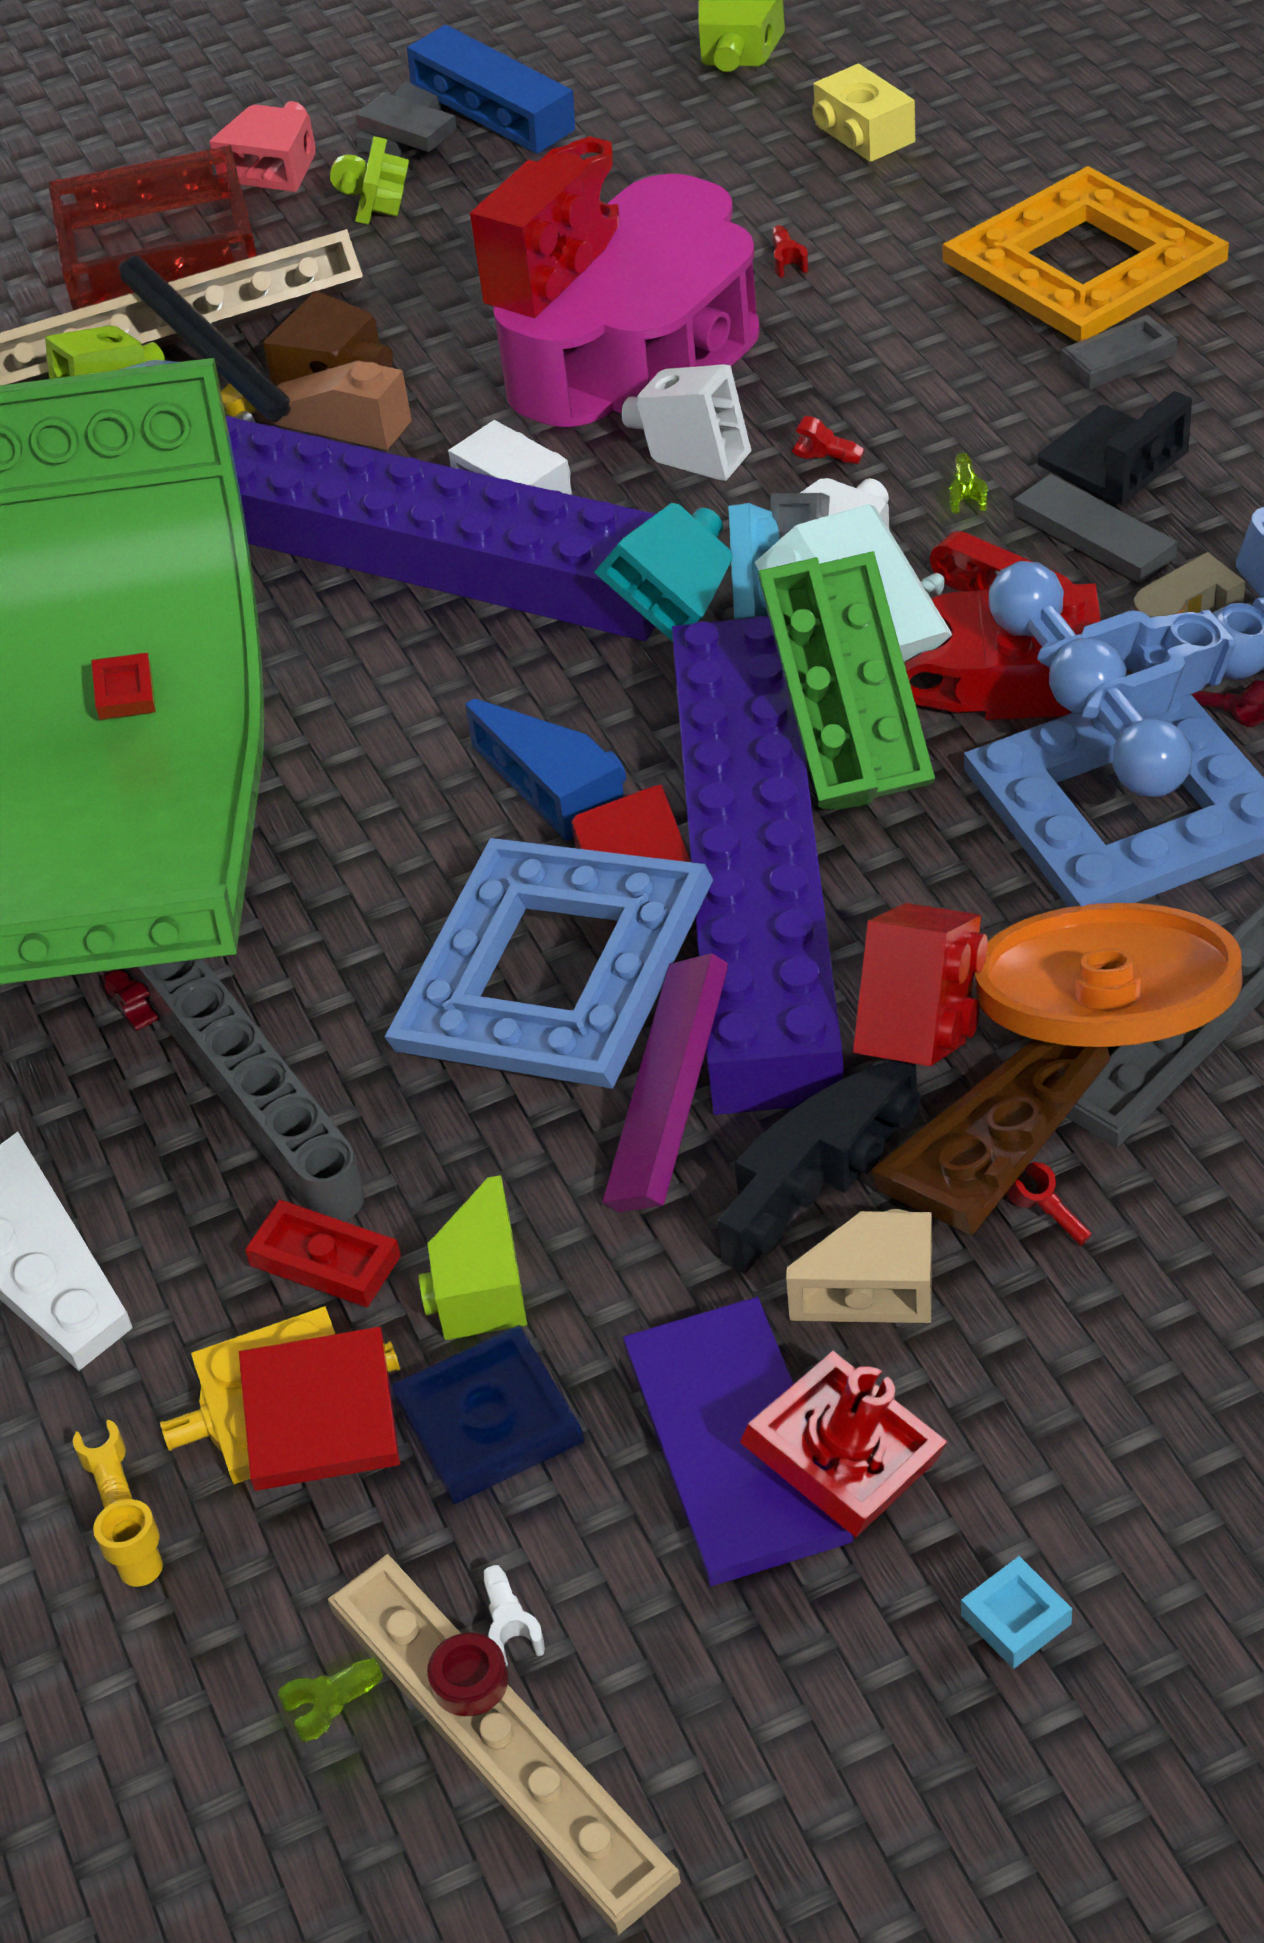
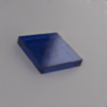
(487, 1414)

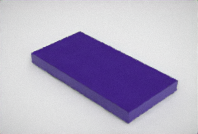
(700, 1391)

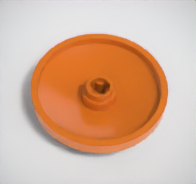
(1109, 974)

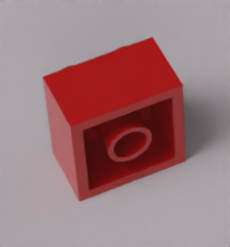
(919, 983)

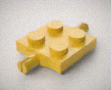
(221, 1388)

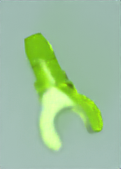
(967, 484)
(328, 1695)

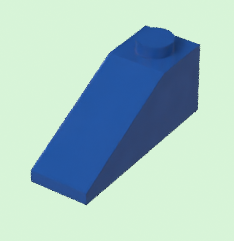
(546, 763)

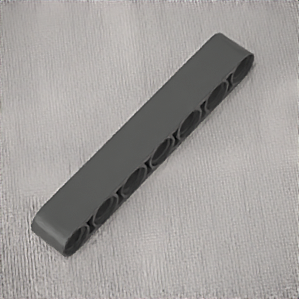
(255, 1085)

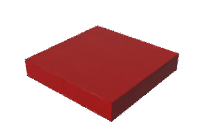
(318, 1408)

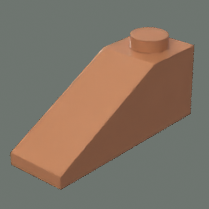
(349, 403)

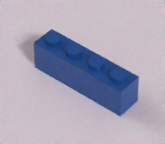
(492, 88)

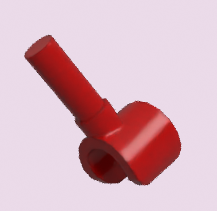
(1048, 1201)

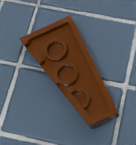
(989, 1135)

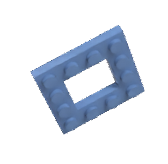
(1021, 785)
(589, 1046)

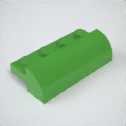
(846, 679)

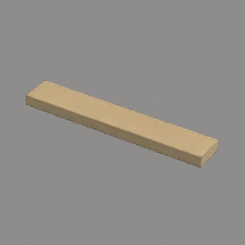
(511, 1754)

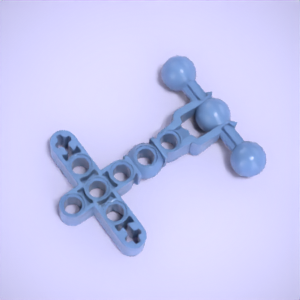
(1165, 653)

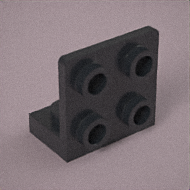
(1118, 452)

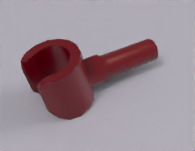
(1245, 707)

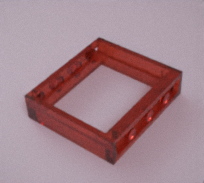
(144, 191)

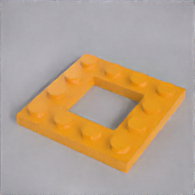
(1169, 255)

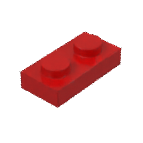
(323, 1253)

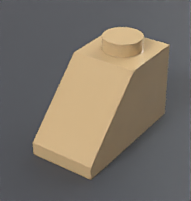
(866, 1271)

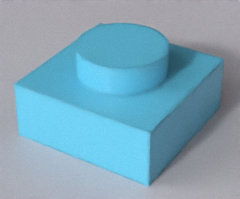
(1016, 1612)

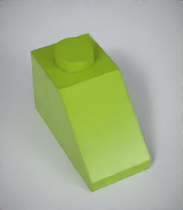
(475, 1268)

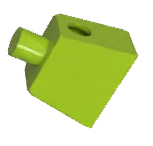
(739, 31)
(96, 351)

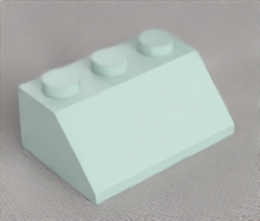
(858, 532)

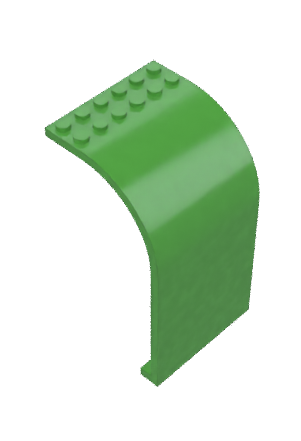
(114, 543)

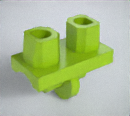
(377, 181)

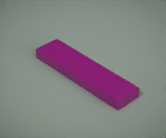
(665, 1084)

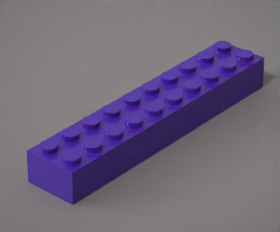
(434, 526)
(756, 835)

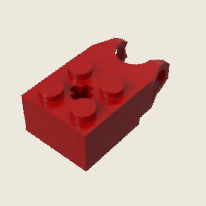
(544, 227)
(989, 666)

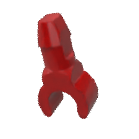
(787, 251)
(824, 443)

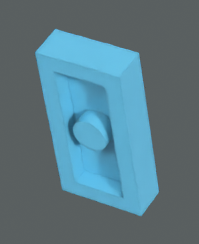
(751, 536)

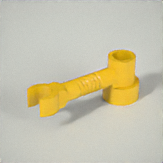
(125, 1525)

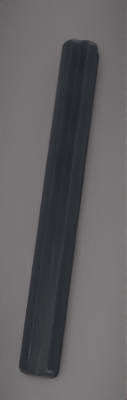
(205, 338)

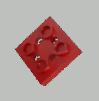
(851, 1432)

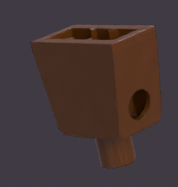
(321, 337)

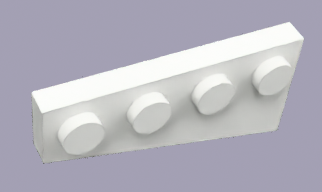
(47, 1266)

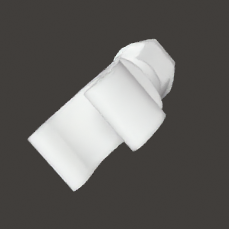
(508, 1614)

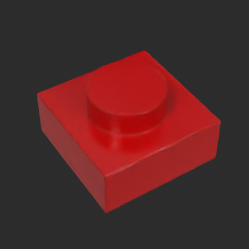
(123, 686)

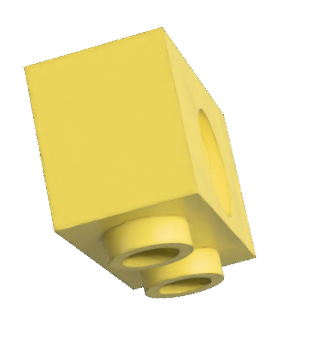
(864, 112)

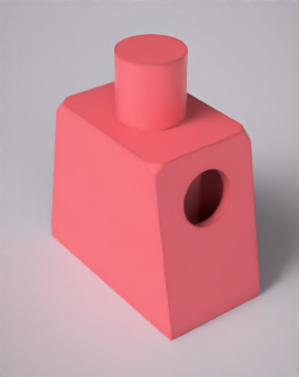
(269, 146)

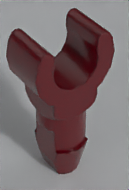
(130, 999)

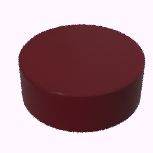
(467, 1674)

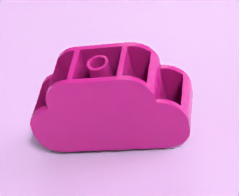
(658, 298)

